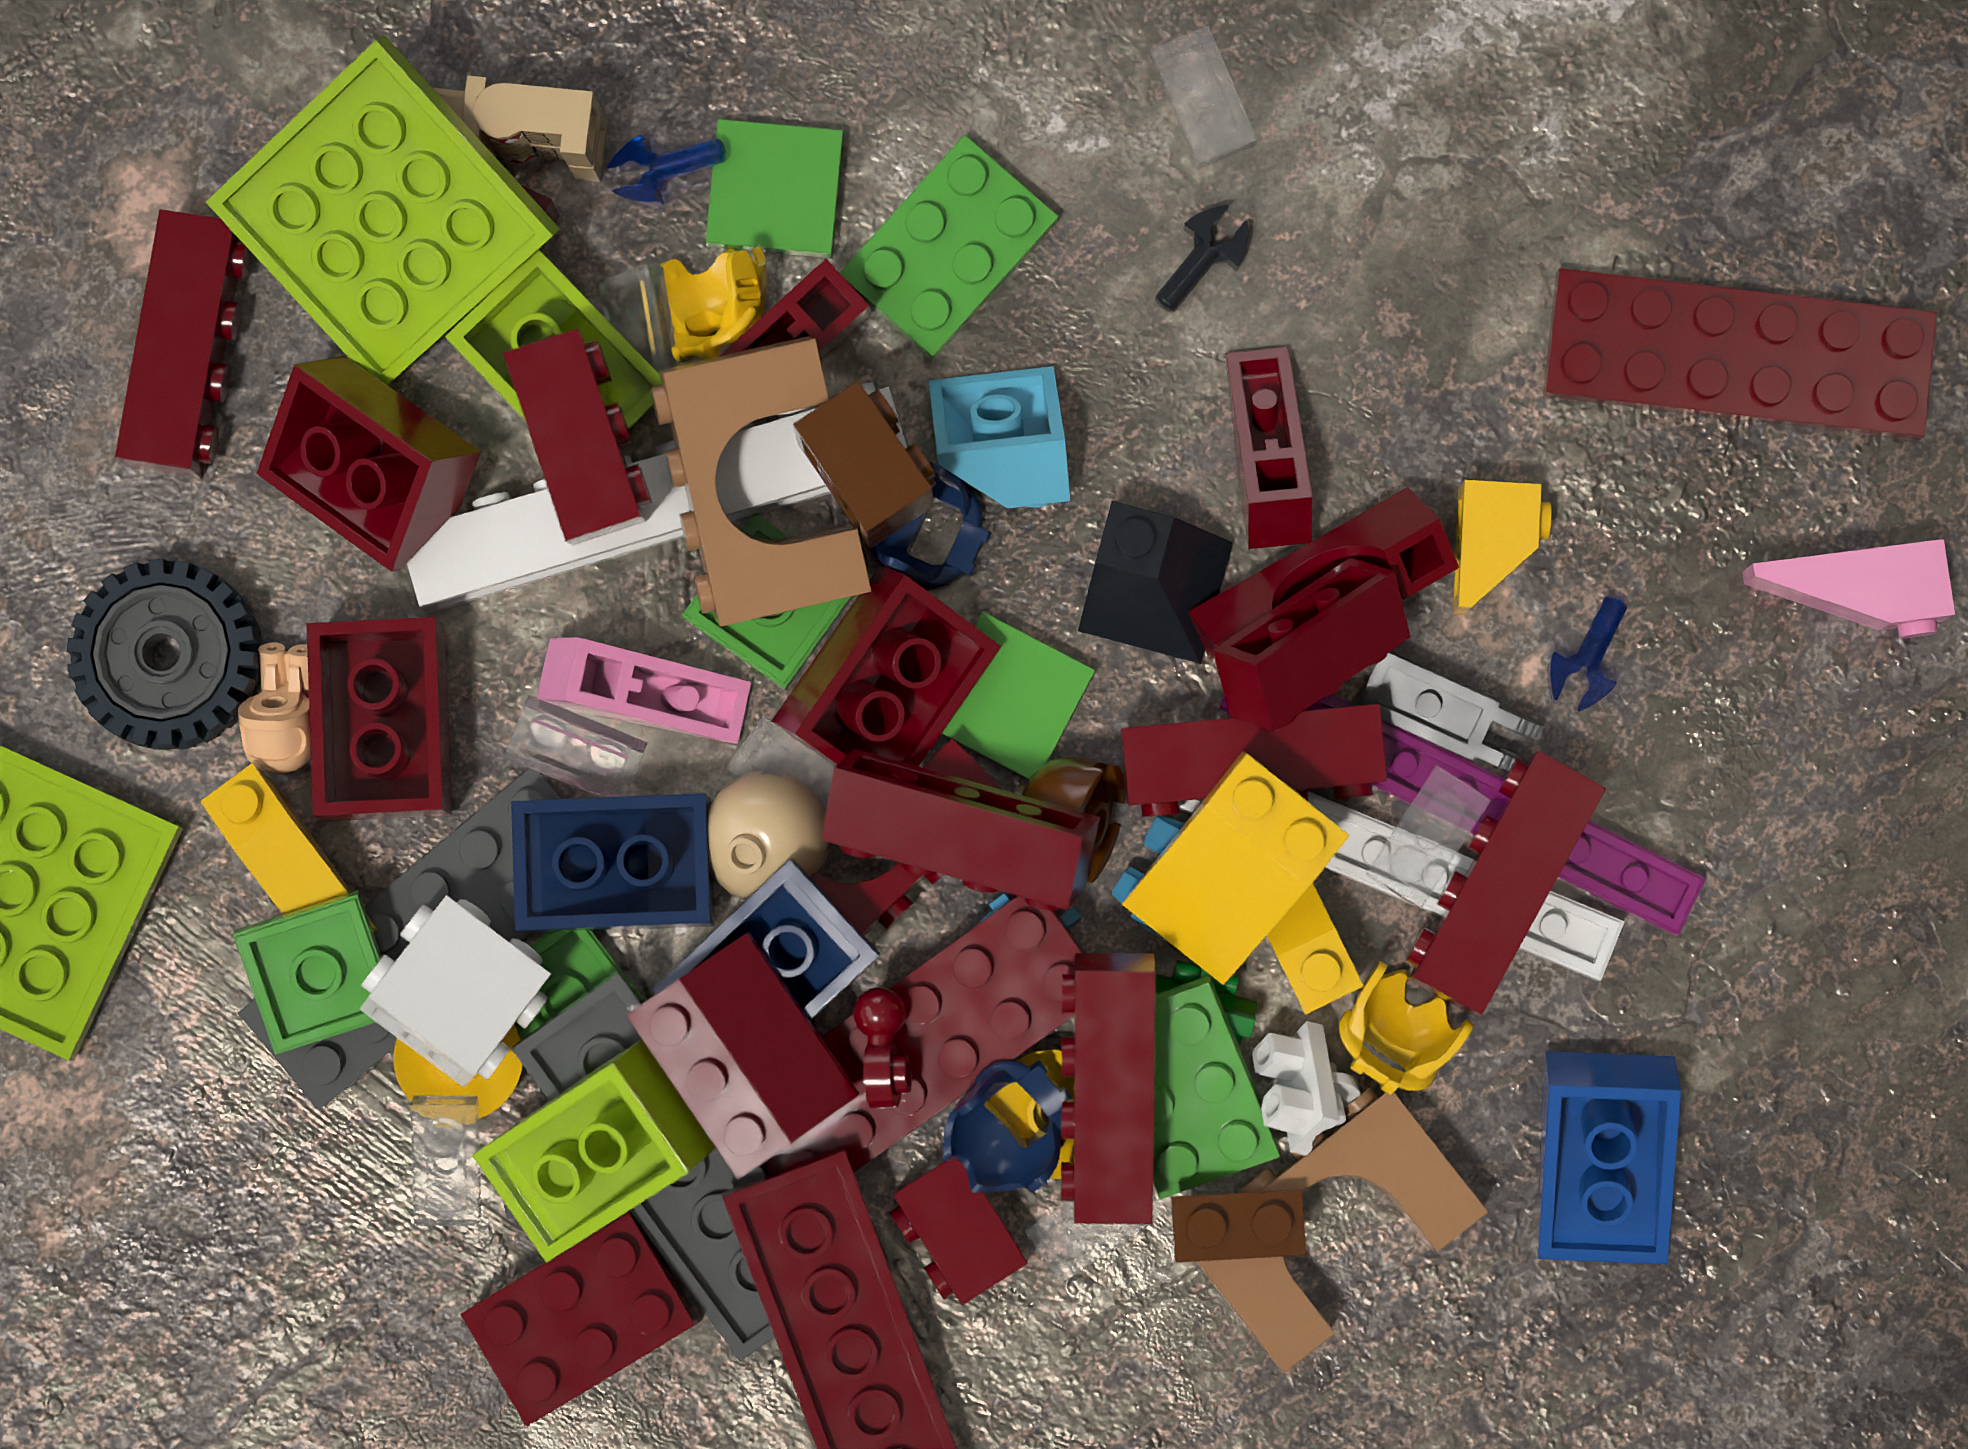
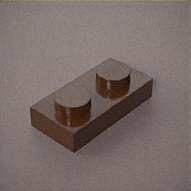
(1238, 1225)

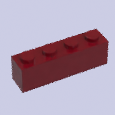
(182, 345)
(1314, 751)
(959, 830)
(1505, 883)
(1112, 1088)

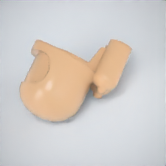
(278, 718)

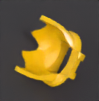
(721, 299)
(1408, 1033)

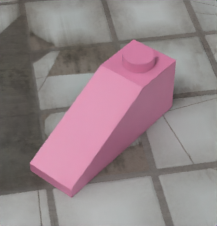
(1872, 587)
(642, 689)

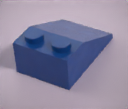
(1607, 1157)

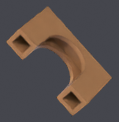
(706, 408)
(1374, 1144)

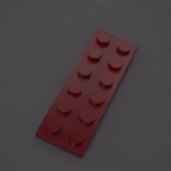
(1740, 354)
(963, 1011)
(836, 1309)

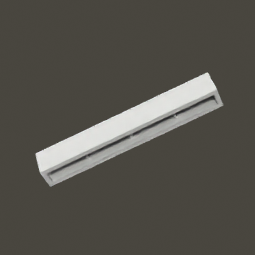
(522, 542)

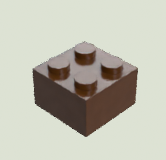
(864, 463)

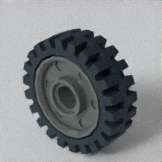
(117, 643)

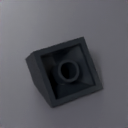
(1149, 579)

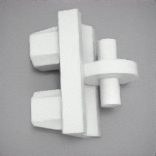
(1309, 1088)

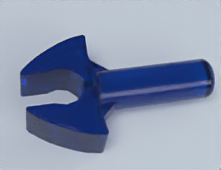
(662, 166)
(1588, 657)

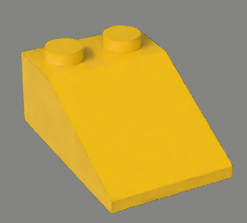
(1235, 868)

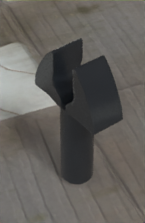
(1202, 257)

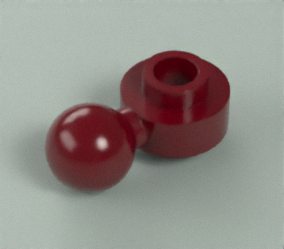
(887, 1074)

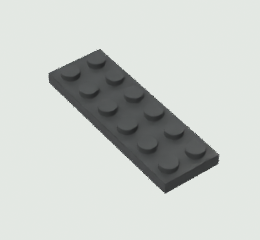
(466, 865)
(685, 1217)

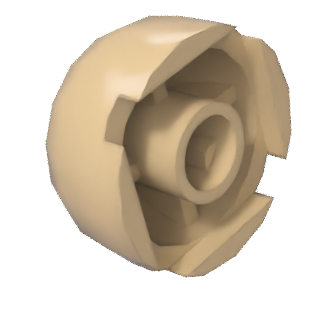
(760, 826)

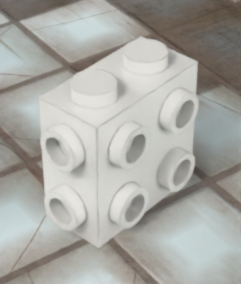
(456, 989)

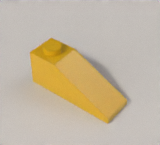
(273, 841)
(1313, 953)

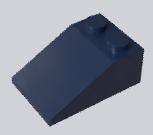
(612, 863)
(800, 934)

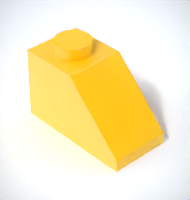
(1494, 535)

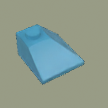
(1003, 435)

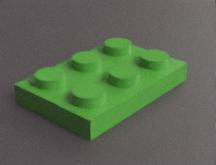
(949, 247)
(1203, 1094)

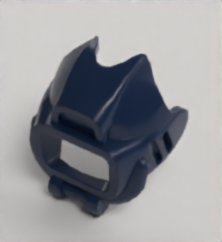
(895, 549)
(990, 1147)

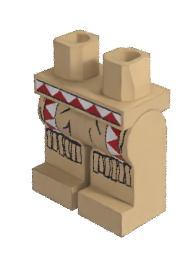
(534, 123)

